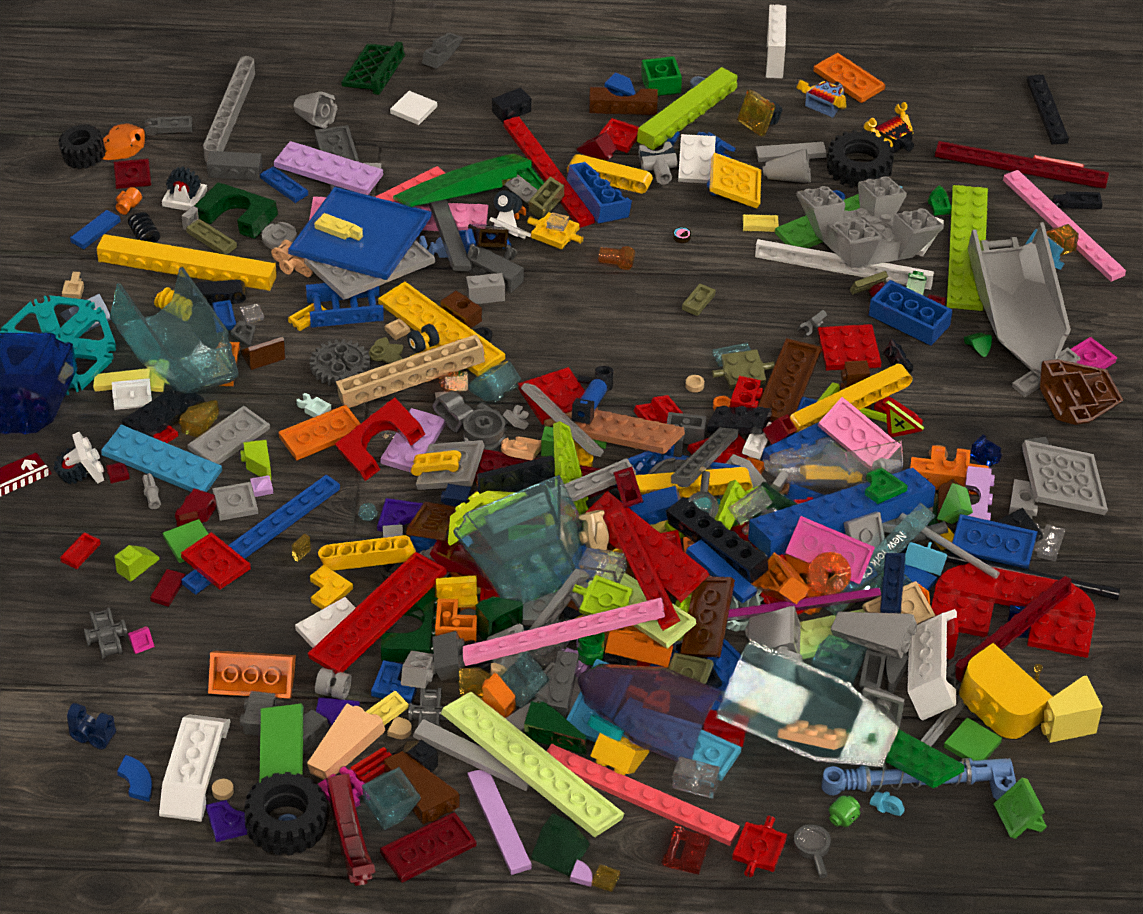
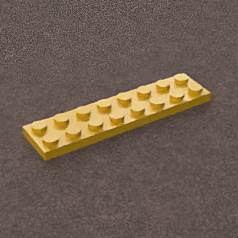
(418, 311)

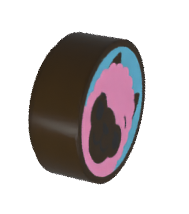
(682, 235)

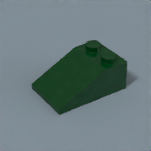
(549, 727)

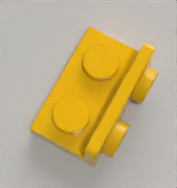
(458, 588)

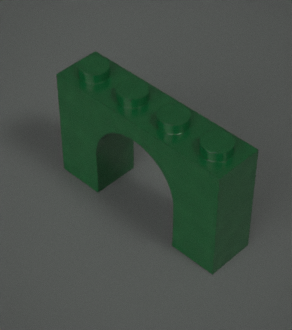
(225, 197)
(397, 646)

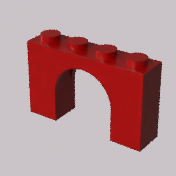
(391, 417)

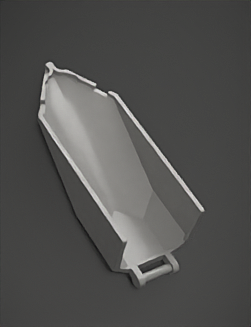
(1021, 296)

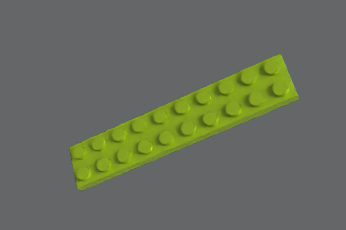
(967, 214)

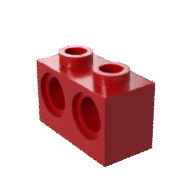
(746, 393)

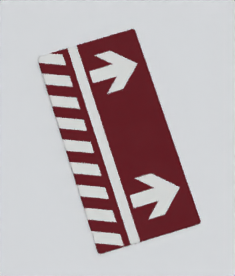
(22, 473)

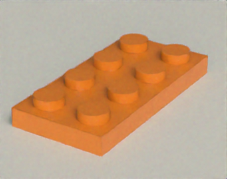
(854, 79)
(318, 432)

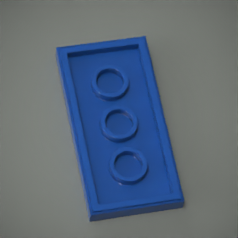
(995, 541)

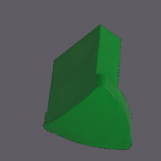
(939, 202)
(980, 342)

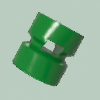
(591, 648)

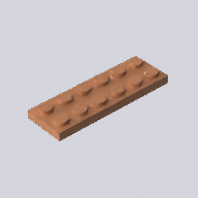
(632, 431)

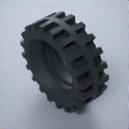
(856, 142)

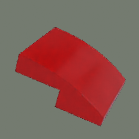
(657, 409)

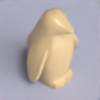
(595, 530)

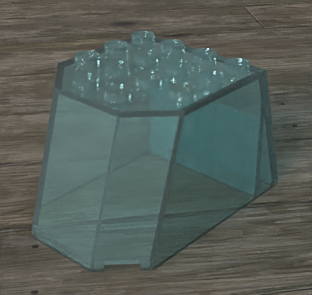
(525, 540)

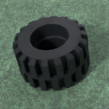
(82, 146)

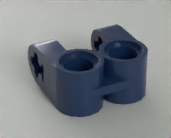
(85, 728)

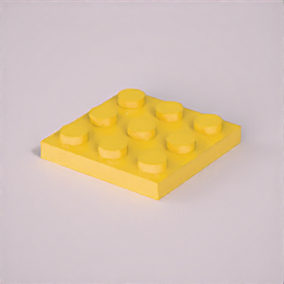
(735, 180)

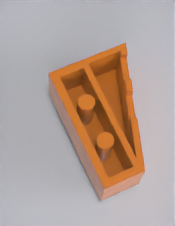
(636, 645)

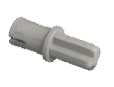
(151, 491)

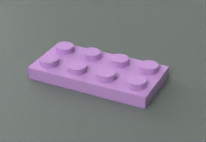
(401, 454)

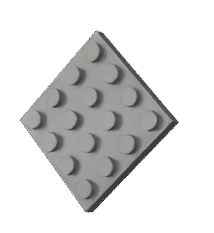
(1064, 477)

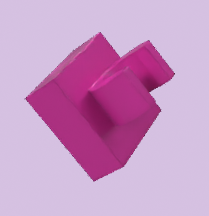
(141, 640)

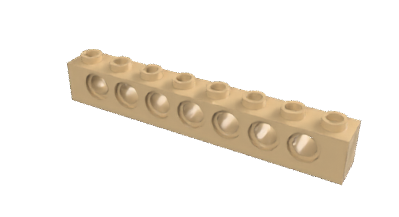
(410, 371)

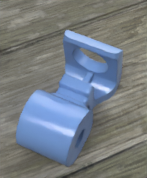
(437, 247)

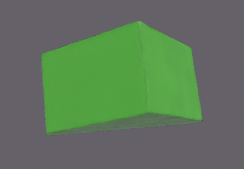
(956, 503)

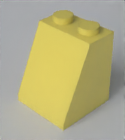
(1072, 712)

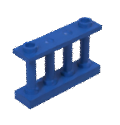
(322, 292)

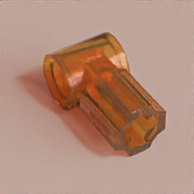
(622, 257)

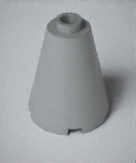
(790, 167)

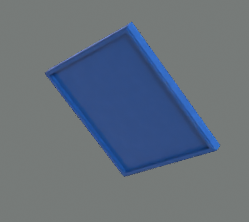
(387, 233)

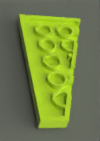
(566, 460)

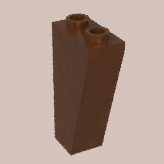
(435, 794)

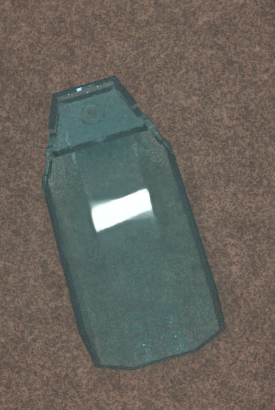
(182, 342)
(779, 690)

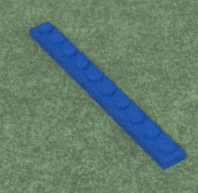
(272, 526)

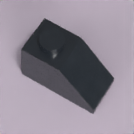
(421, 752)

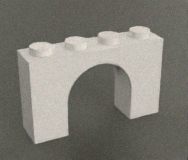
(776, 41)

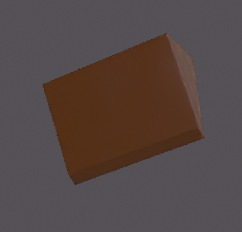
(264, 353)

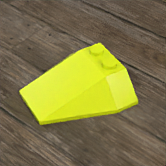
(476, 501)

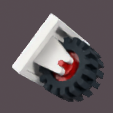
(183, 189)
(79, 462)

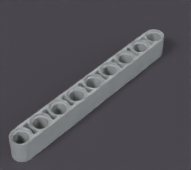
(230, 106)

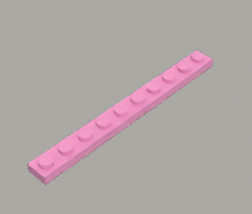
(1056, 217)
(563, 631)

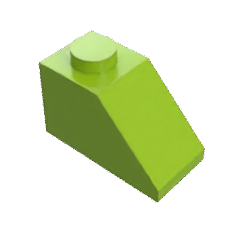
(256, 457)
(134, 561)

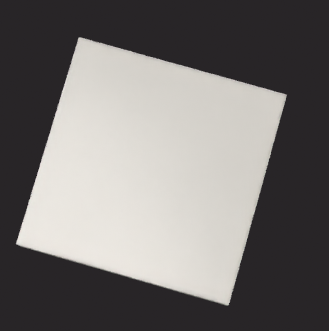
(413, 107)

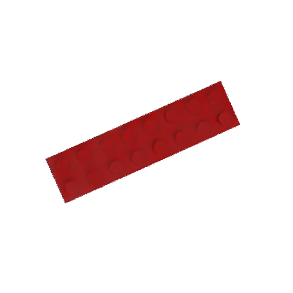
(674, 567)
(377, 613)

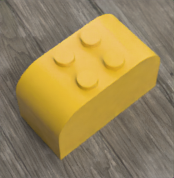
(1003, 694)

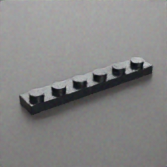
(1047, 109)

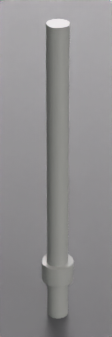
(957, 550)

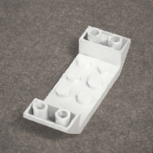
(928, 667)
(191, 767)

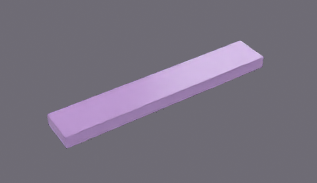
(499, 821)

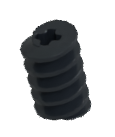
(143, 227)

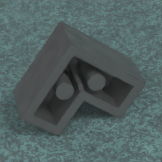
(693, 426)

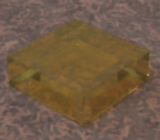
(301, 547)
(606, 878)

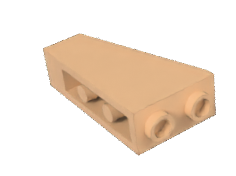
(345, 741)

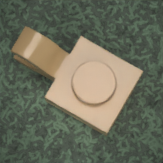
(73, 288)

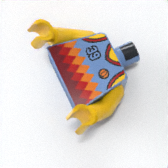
(824, 97)

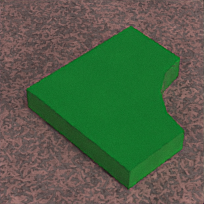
(883, 486)

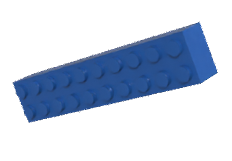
(774, 530)

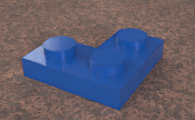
(388, 681)

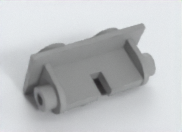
(521, 187)

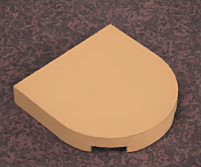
(521, 447)

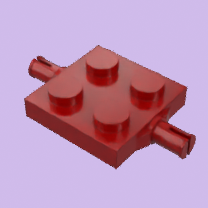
(759, 846)

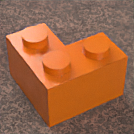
(449, 621)

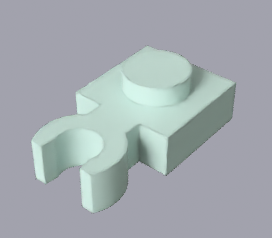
(313, 407)

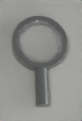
(704, 499)
(813, 843)

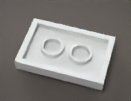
(695, 158)

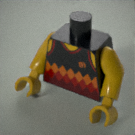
(896, 130)

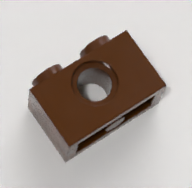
(462, 309)

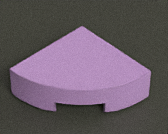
(581, 874)

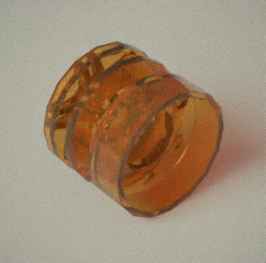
(819, 581)

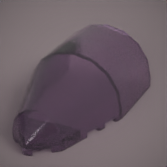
(651, 705)

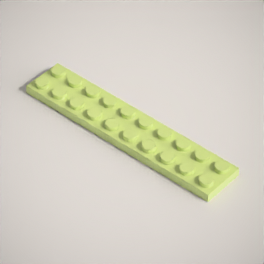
(533, 764)

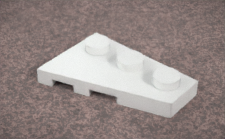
(323, 622)

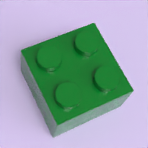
(661, 75)

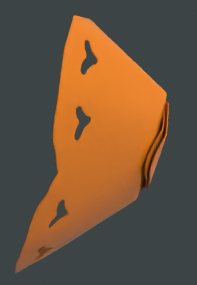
(120, 141)

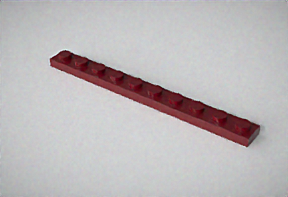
(1023, 164)

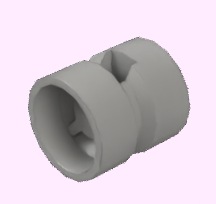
(326, 681)

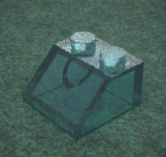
(495, 382)
(390, 797)

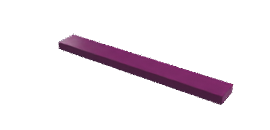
(806, 603)

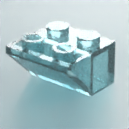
(839, 658)

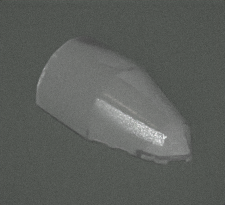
(816, 470)

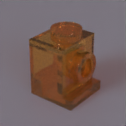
(454, 381)

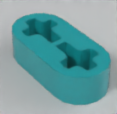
(605, 727)

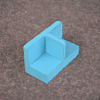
(925, 558)

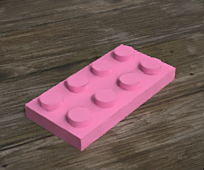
(852, 427)

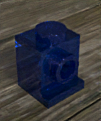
(985, 452)

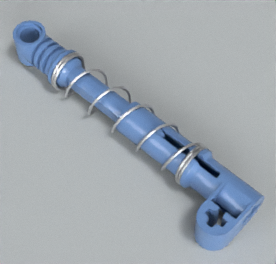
(974, 771)

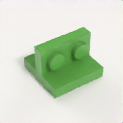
(1020, 809)

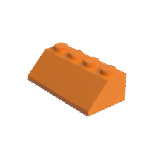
(246, 672)

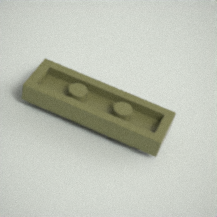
(211, 237)

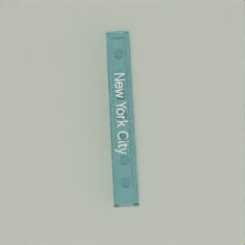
(893, 543)

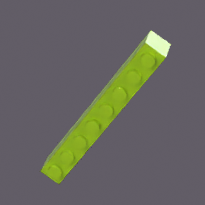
(687, 108)

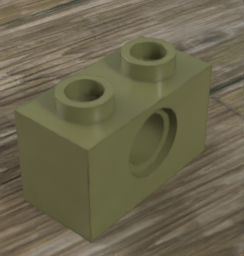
(546, 198)

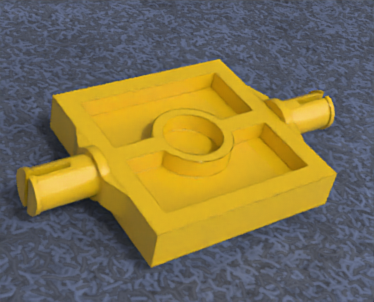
(554, 237)

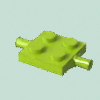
(603, 596)

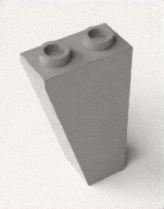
(877, 631)

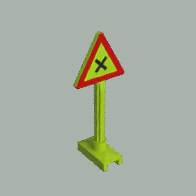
(897, 421)

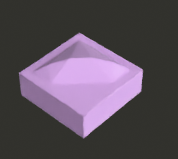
(261, 486)

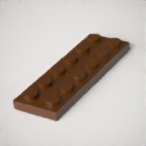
(790, 378)

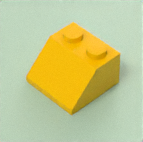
(620, 755)

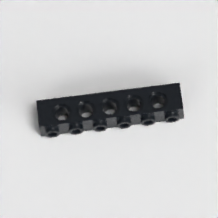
(699, 525)

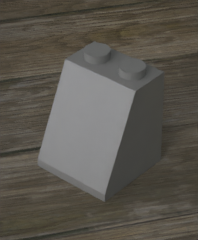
(776, 629)

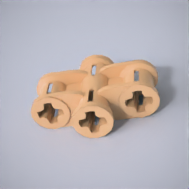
(289, 262)

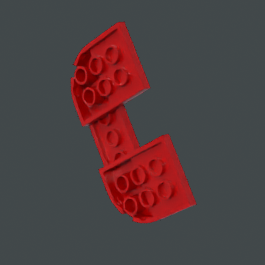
(974, 592)

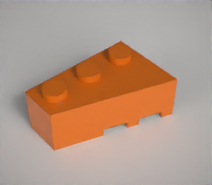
(781, 581)

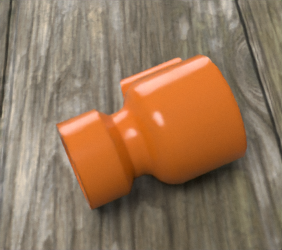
(128, 200)

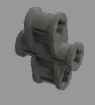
(105, 632)
(429, 708)

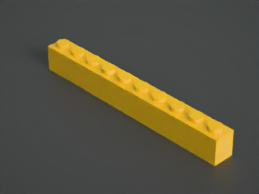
(195, 262)

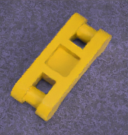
(436, 462)

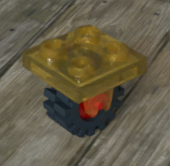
(758, 112)

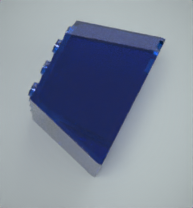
(33, 380)

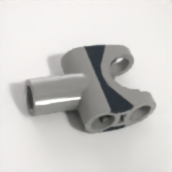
(658, 161)

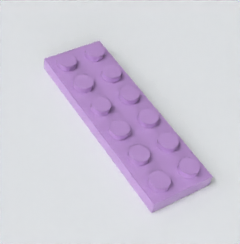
(328, 168)

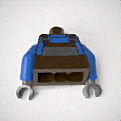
(488, 236)

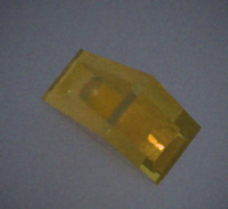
(1065, 237)
(199, 418)
(472, 680)

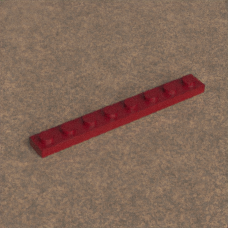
(1020, 622)

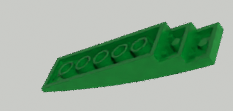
(465, 180)

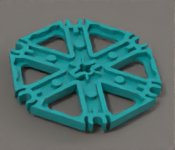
(71, 332)

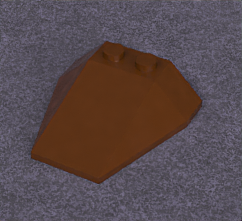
(1077, 391)

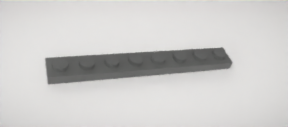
(704, 457)

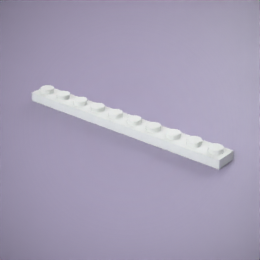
(832, 262)

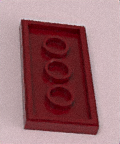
(428, 847)

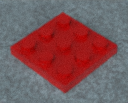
(848, 344)
(557, 386)

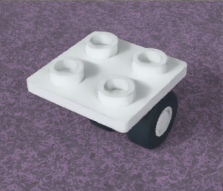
(508, 205)

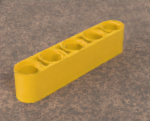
(618, 175)
(366, 552)

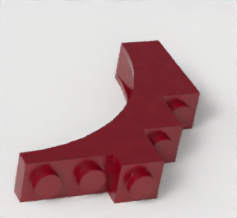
(349, 831)

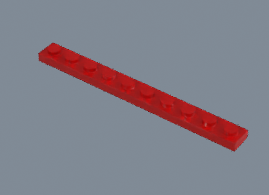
(546, 168)

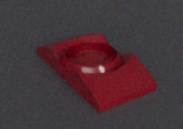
(456, 560)

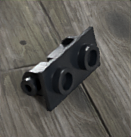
(897, 356)

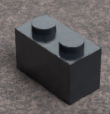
(511, 104)

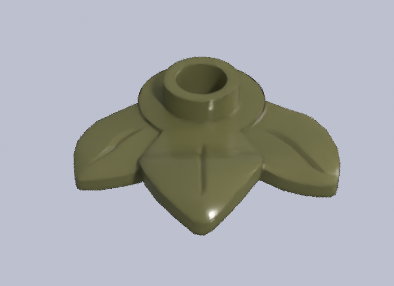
(385, 352)

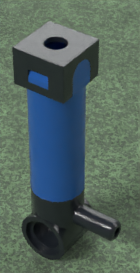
(584, 408)

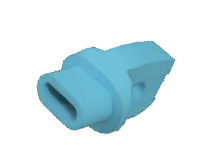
(887, 803)

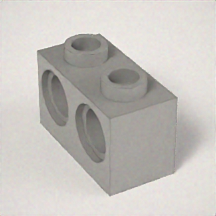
(418, 669)

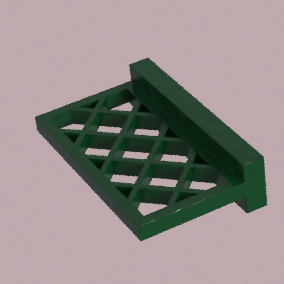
(384, 70)

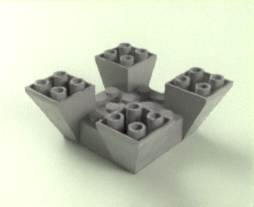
(875, 229)

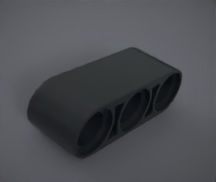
(223, 290)

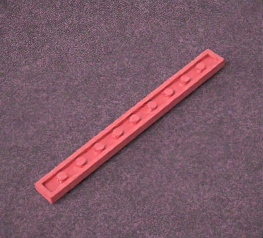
(647, 797)

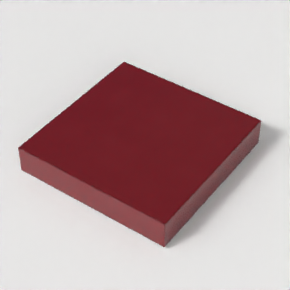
(132, 173)

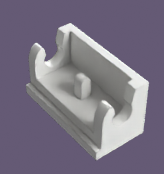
(131, 393)

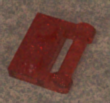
(693, 851)

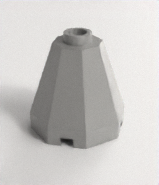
(316, 108)

